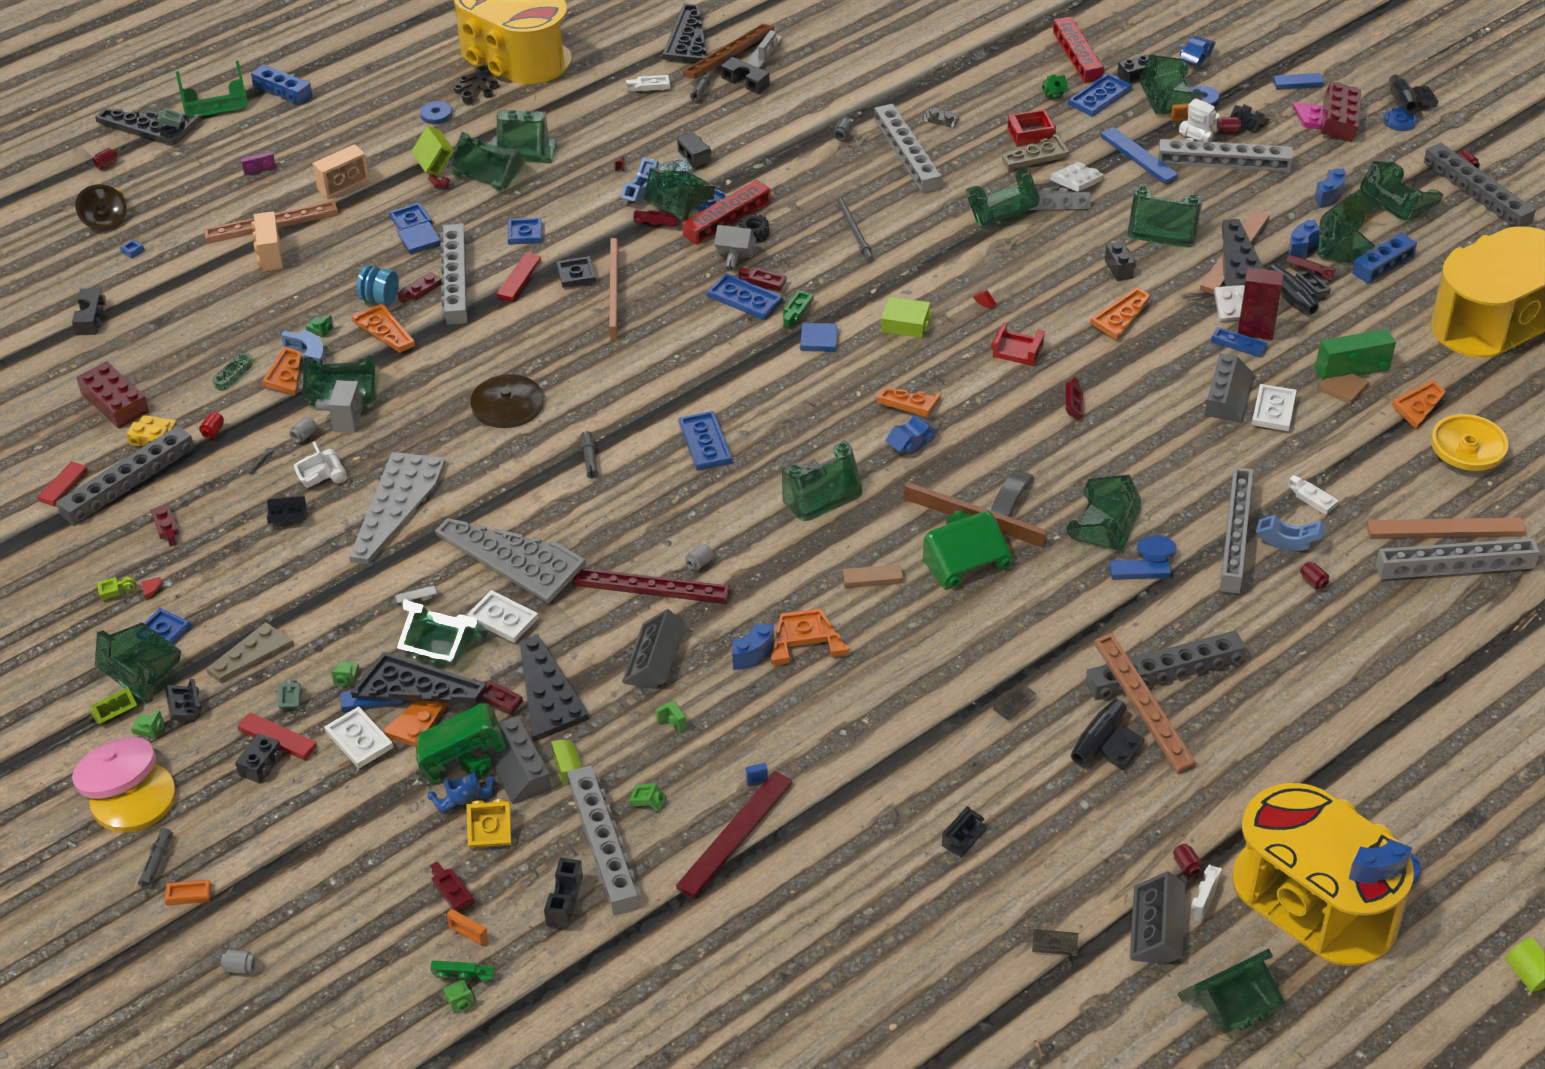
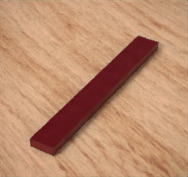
(652, 585)
(733, 835)

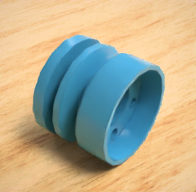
(377, 285)

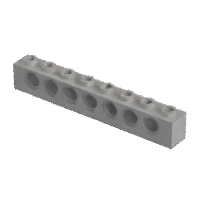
(908, 148)
(1225, 155)
(454, 274)
(1236, 530)
(1457, 558)
(603, 841)

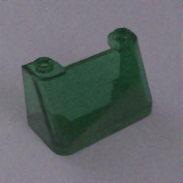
(1165, 83)
(485, 162)
(1384, 187)
(1005, 202)
(1164, 219)
(321, 378)
(822, 487)
(1109, 514)

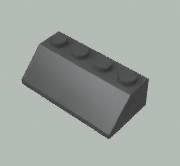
(1229, 389)
(654, 650)
(519, 764)
(1158, 919)

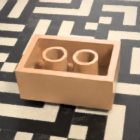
(341, 171)
(267, 241)

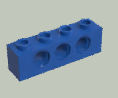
(281, 84)
(1384, 258)

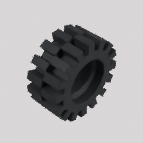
(757, 224)

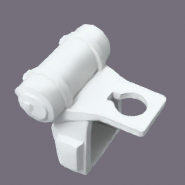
(1200, 121)
(320, 467)

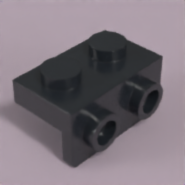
(1249, 118)
(286, 510)
(183, 702)

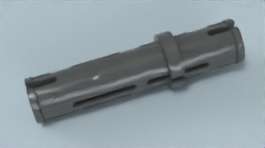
(703, 82)
(588, 449)
(158, 851)

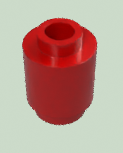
(211, 425)

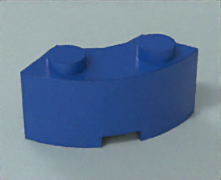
(1197, 50)
(1331, 188)
(1303, 238)
(911, 435)
(753, 646)
(1380, 862)

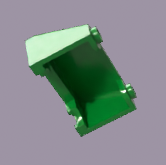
(965, 546)
(456, 737)

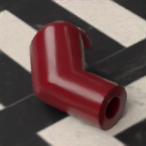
(443, 183)

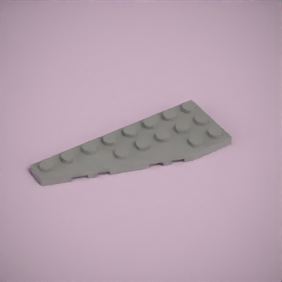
(399, 492)
(528, 562)

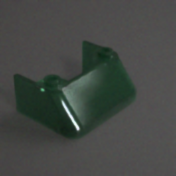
(1339, 229)

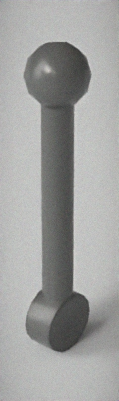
(268, 451)

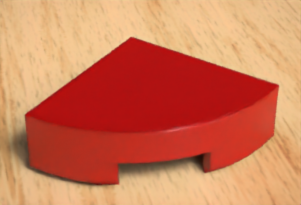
(984, 299)
(151, 586)

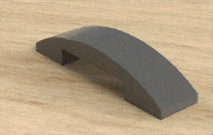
(1010, 492)

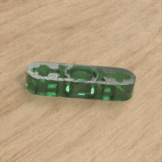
(224, 379)

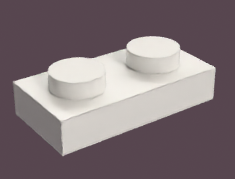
(424, 594)

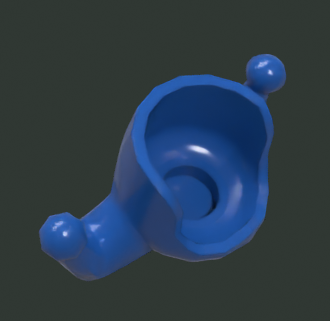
(462, 792)

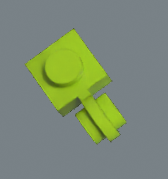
(111, 587)

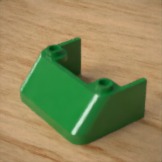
(233, 101)

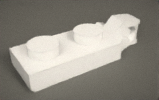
(648, 83)
(1312, 495)
(1206, 892)

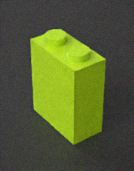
(432, 151)
(906, 317)

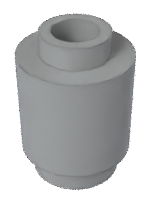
(303, 429)
(699, 557)
(238, 961)

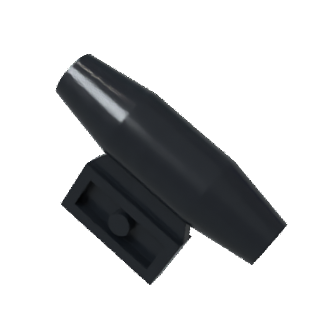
(1408, 97)
(1302, 289)
(1104, 734)

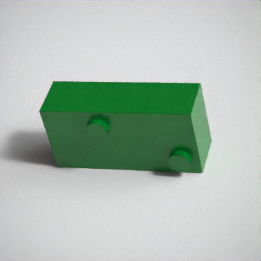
(1355, 354)

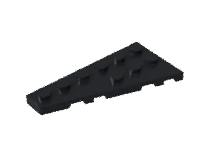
(687, 37)
(146, 124)
(1237, 253)
(405, 679)
(549, 695)

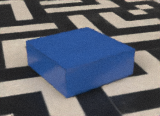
(132, 248)
(756, 774)

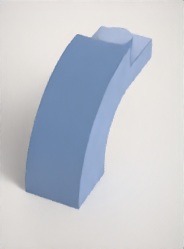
(636, 189)
(306, 343)
(1289, 537)

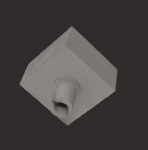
(734, 243)
(344, 406)

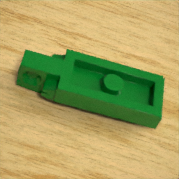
(796, 307)
(462, 970)

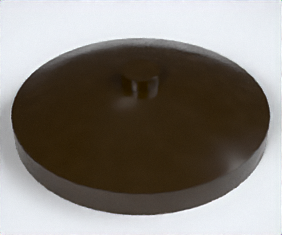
(506, 401)

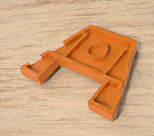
(803, 629)

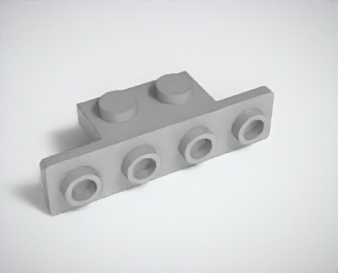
(765, 49)
(1062, 199)

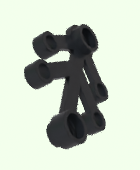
(482, 73)

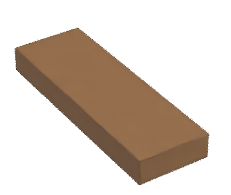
(872, 575)

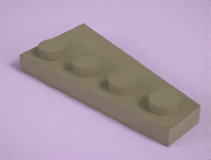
(1042, 152)
(256, 646)

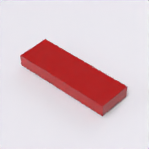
(62, 483)

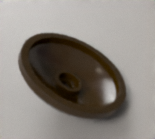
(104, 199)

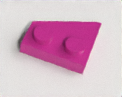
(1309, 114)

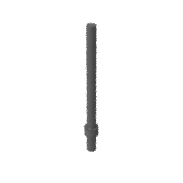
(864, 247)

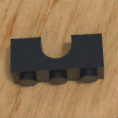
(736, 70)
(91, 309)
(567, 885)

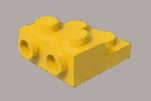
(148, 429)
(489, 823)

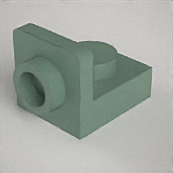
(169, 117)
(289, 694)

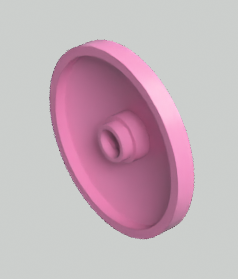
(114, 767)

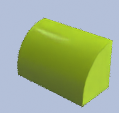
(112, 706)
(566, 758)
(1529, 964)

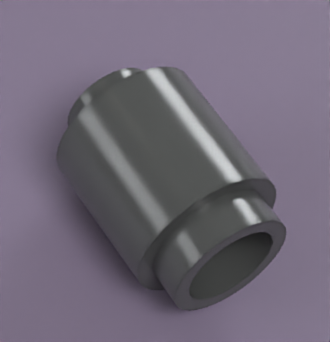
(843, 129)

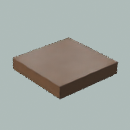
(1344, 387)

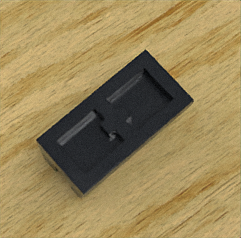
(963, 832)

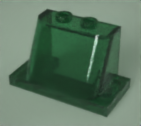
(525, 133)
(677, 191)
(437, 635)
(135, 658)
(1238, 993)

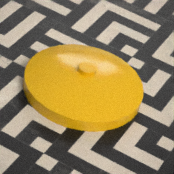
(1469, 442)
(138, 806)

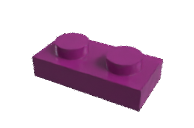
(258, 163)

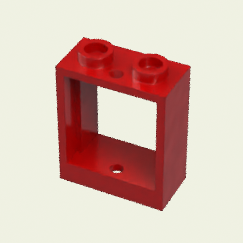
(1030, 119)

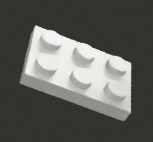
(1077, 176)
(1229, 302)
(1274, 407)
(503, 616)
(358, 737)

